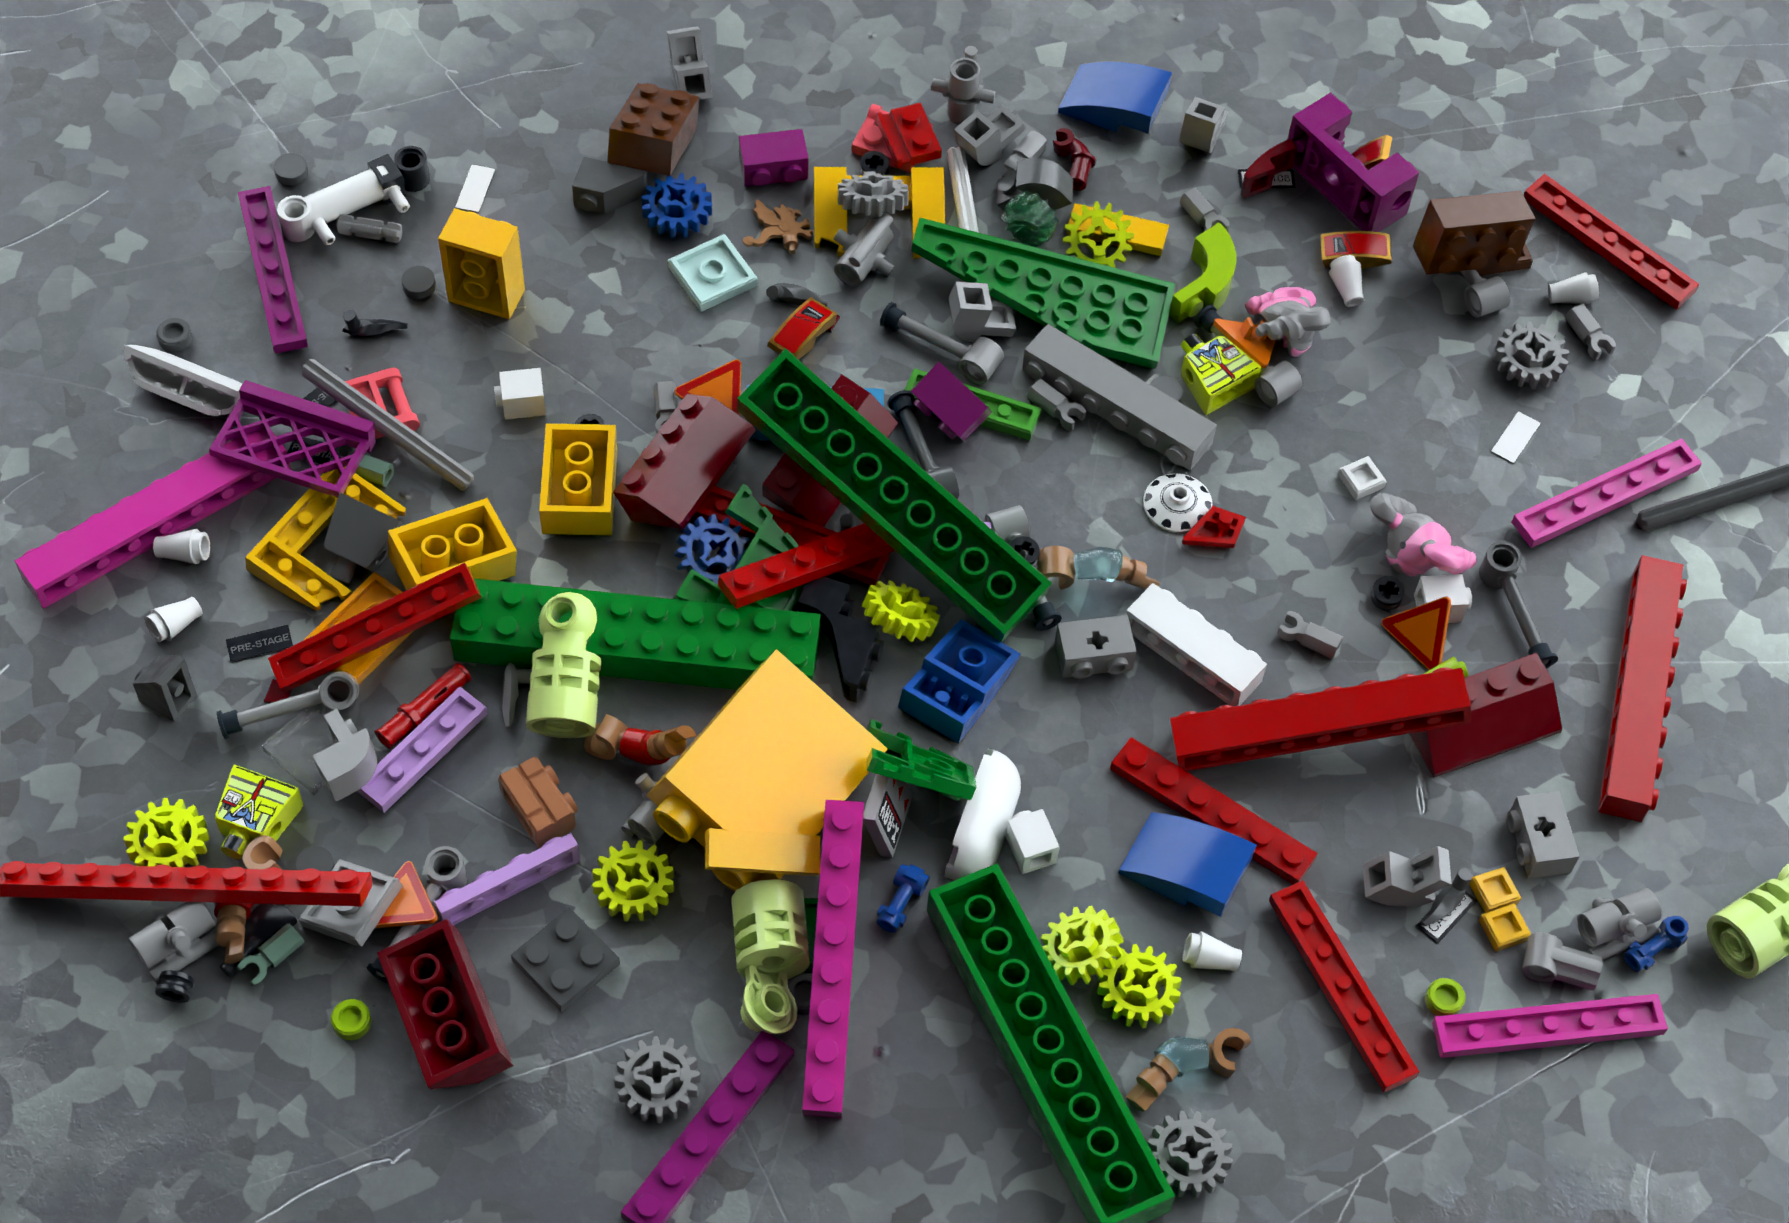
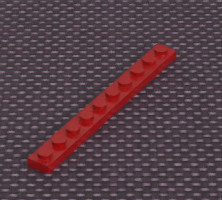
(185, 884)

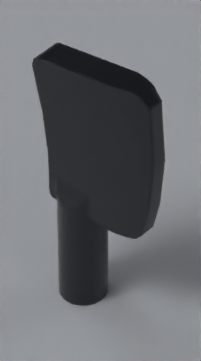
(259, 927)

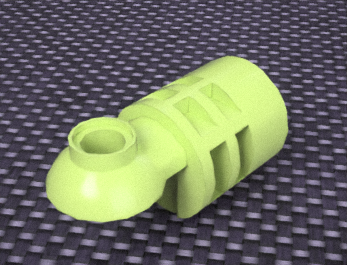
(563, 672)
(1754, 928)
(769, 950)

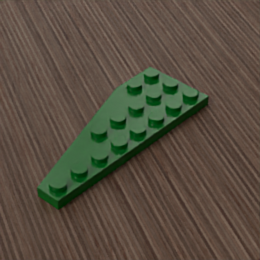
(1093, 303)

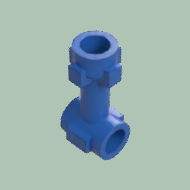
(910, 881)
(1672, 935)

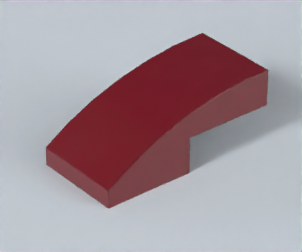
(1262, 171)

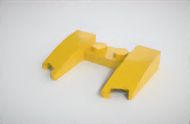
(924, 199)
(278, 553)

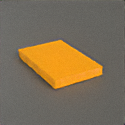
(368, 594)

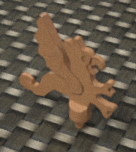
(784, 228)

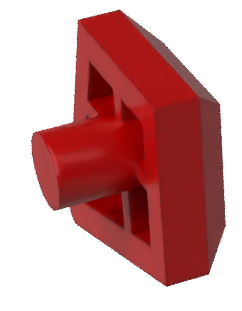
(1216, 529)

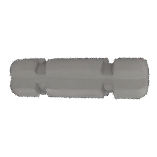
(369, 228)

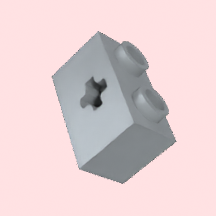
(1095, 646)
(1543, 834)

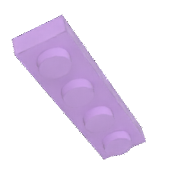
(423, 748)
(509, 880)

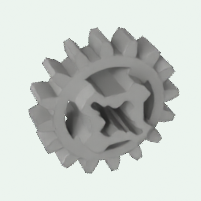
(872, 194)
(1531, 355)
(640, 1080)
(1201, 1142)

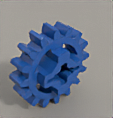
(677, 205)
(701, 541)

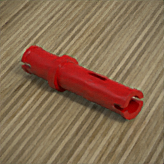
(412, 714)

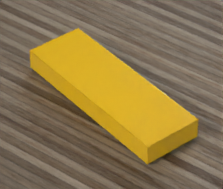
(1148, 234)
(762, 852)

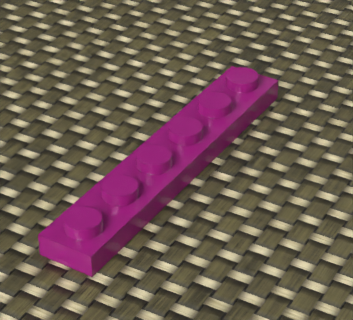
(272, 270)
(709, 1131)

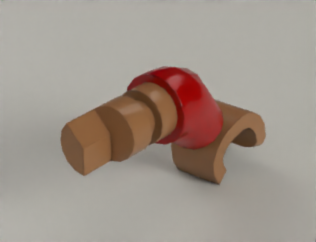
(639, 745)
(231, 917)

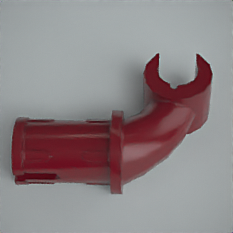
(1081, 158)

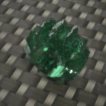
(1030, 219)

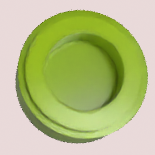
(1445, 997)
(351, 1019)

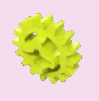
(1097, 223)
(900, 611)
(169, 824)
(641, 890)
(1082, 944)
(1136, 1001)

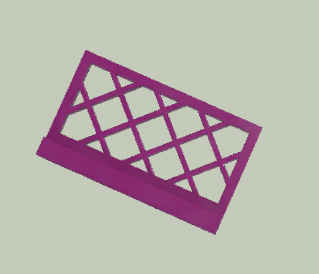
(305, 420)

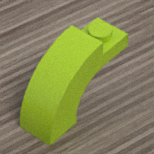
(1217, 260)

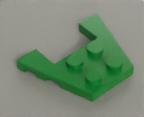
(767, 542)
(920, 766)

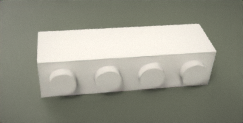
(1195, 645)

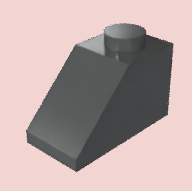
(606, 185)
(165, 686)

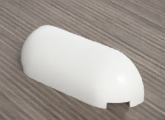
(182, 381)
(985, 816)

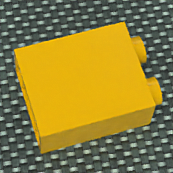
(765, 763)

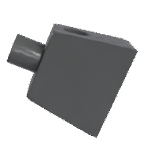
(358, 537)

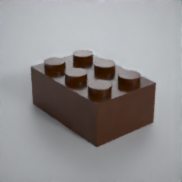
(653, 129)
(1473, 232)

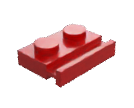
(909, 135)

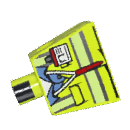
(1217, 371)
(253, 808)

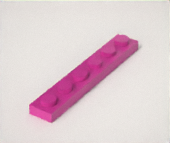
(1606, 493)
(1549, 1025)

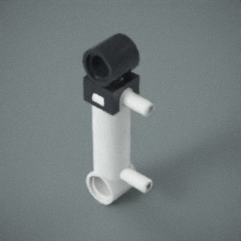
(382, 181)

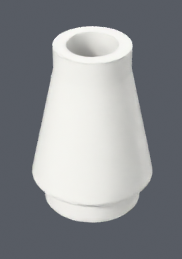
(1348, 279)
(1575, 290)
(185, 546)
(171, 619)
(1210, 953)

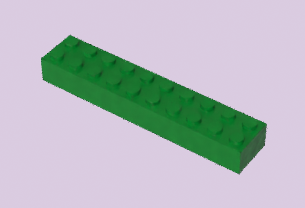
(893, 495)
(639, 635)
(1048, 1051)

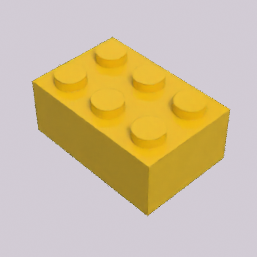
(482, 263)
(578, 479)
(449, 539)

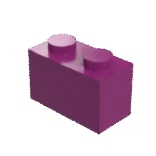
(773, 157)
(950, 402)

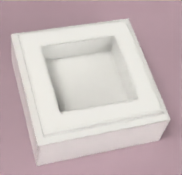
(1362, 478)

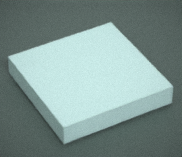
(712, 272)

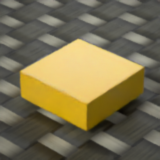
(1494, 889)
(1505, 927)

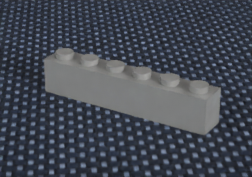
(1119, 397)

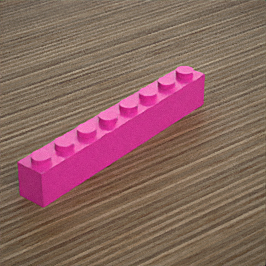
(134, 522)
(833, 959)

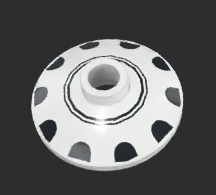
(1171, 512)

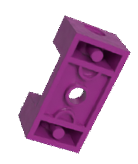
(1365, 196)

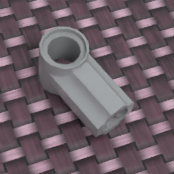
(1550, 960)

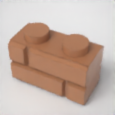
(538, 801)

